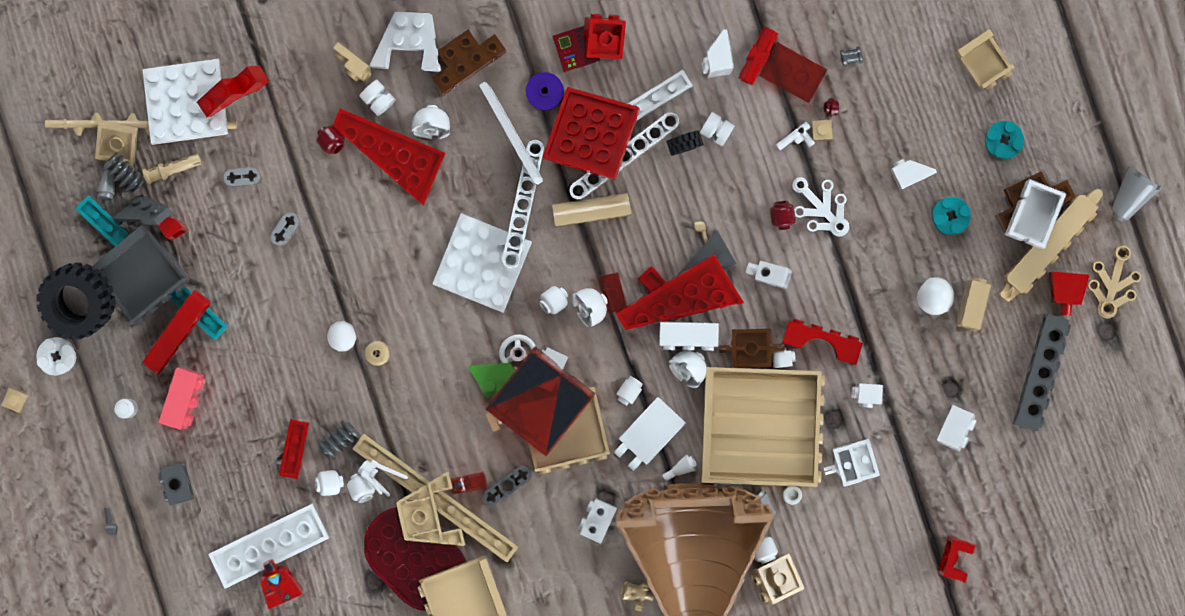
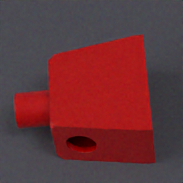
(1067, 290)

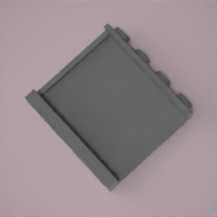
(141, 274)

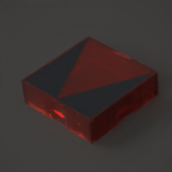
(540, 401)

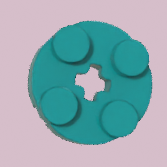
(1015, 141)
(956, 225)

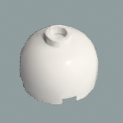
(431, 122)
(591, 306)
(689, 366)

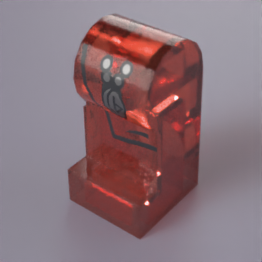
(469, 483)

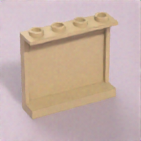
(581, 442)
(462, 591)

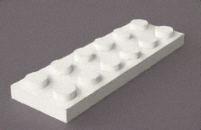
(274, 541)

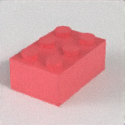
(182, 398)

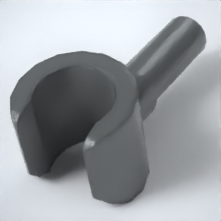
(110, 528)

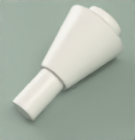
(685, 465)

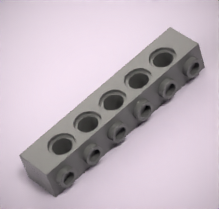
(1043, 342)

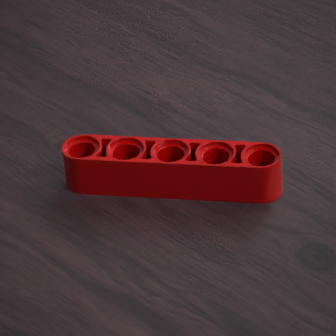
(176, 332)

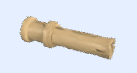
(163, 171)

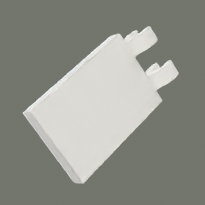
(650, 433)

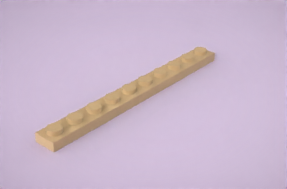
(444, 503)

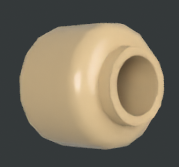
(384, 353)

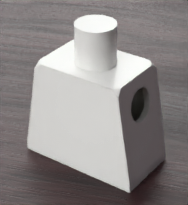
(778, 276)

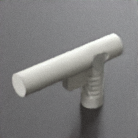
(797, 137)

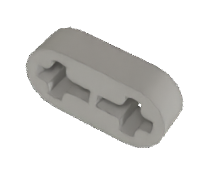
(243, 181)
(288, 232)

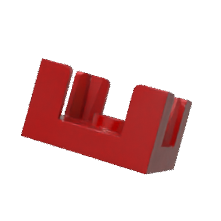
(950, 558)

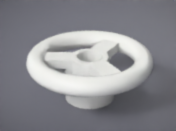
(516, 338)

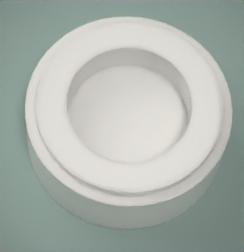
(792, 495)

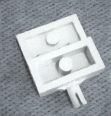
(854, 463)

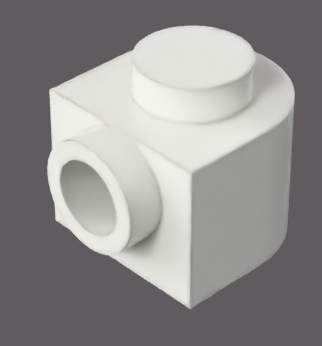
(783, 359)

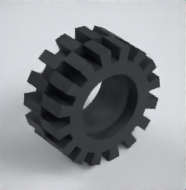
(685, 142)

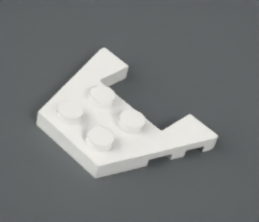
(411, 33)

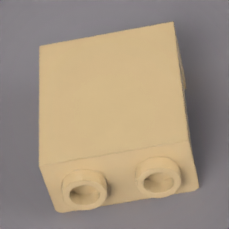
(984, 61)

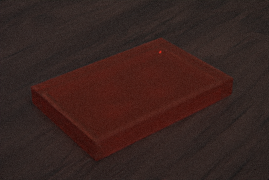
(793, 72)

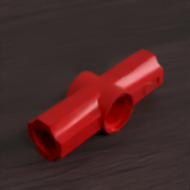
(758, 56)

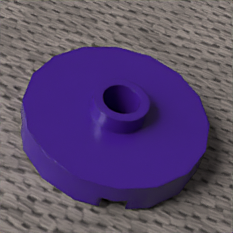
(544, 101)

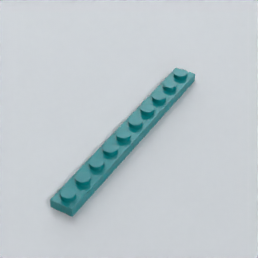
(117, 233)

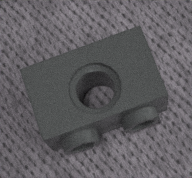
(178, 472)

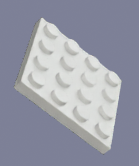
(173, 100)
(474, 263)

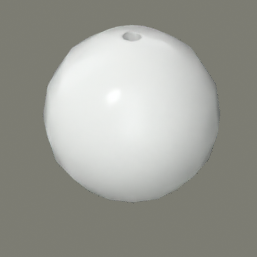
(935, 296)

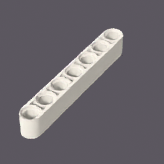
(633, 152)
(518, 214)

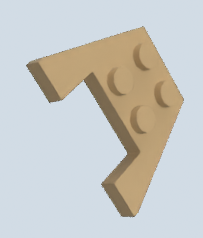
(420, 516)

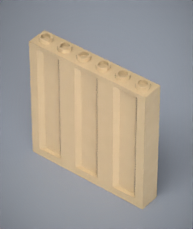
(762, 427)

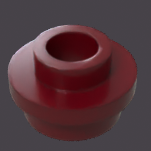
(831, 107)

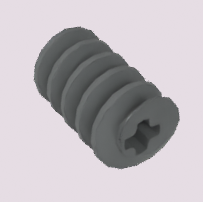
(123, 173)
(337, 439)

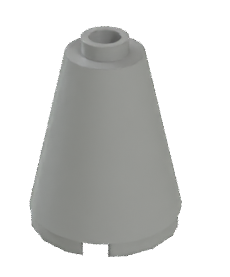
(1133, 194)

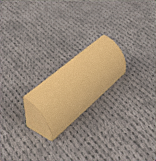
(591, 209)

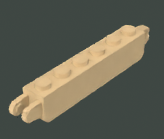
(1034, 260)

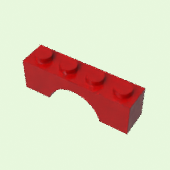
(846, 349)

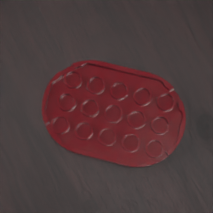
(405, 562)

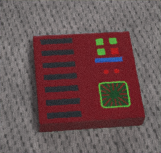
(571, 49)

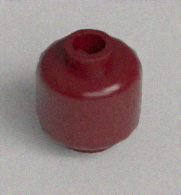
(330, 140)
(782, 215)

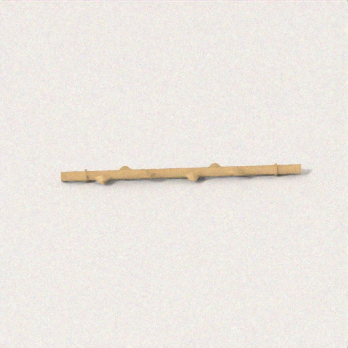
(79, 125)

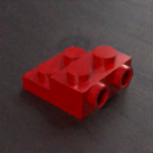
(604, 36)

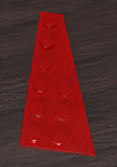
(401, 157)
(687, 294)

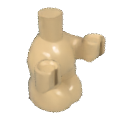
(636, 593)

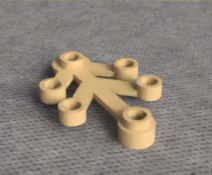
(1113, 284)

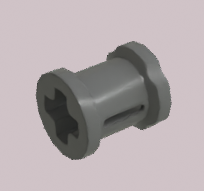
(851, 56)

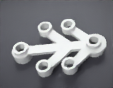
(823, 209)

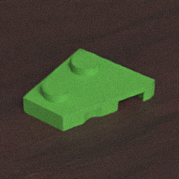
(492, 376)

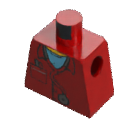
(279, 584)

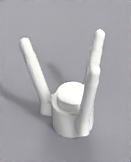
(368, 471)

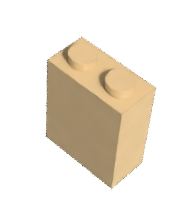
(973, 304)

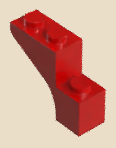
(231, 89)

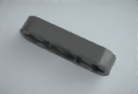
(498, 498)

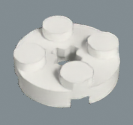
(65, 350)

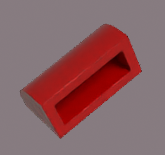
(172, 228)

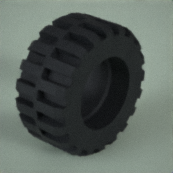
(55, 310)

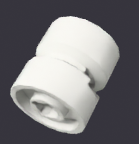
(375, 95)
(717, 129)

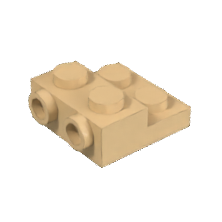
(355, 67)
(777, 580)

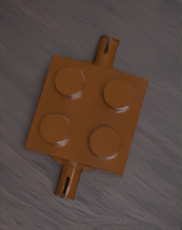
(751, 348)

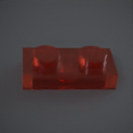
(613, 292)

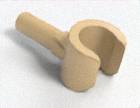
(700, 227)

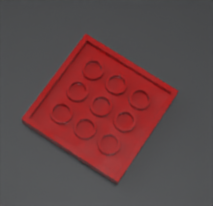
(591, 133)

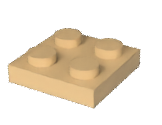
(116, 138)

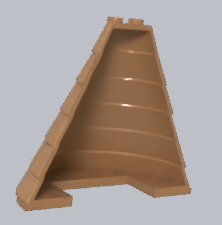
(694, 543)

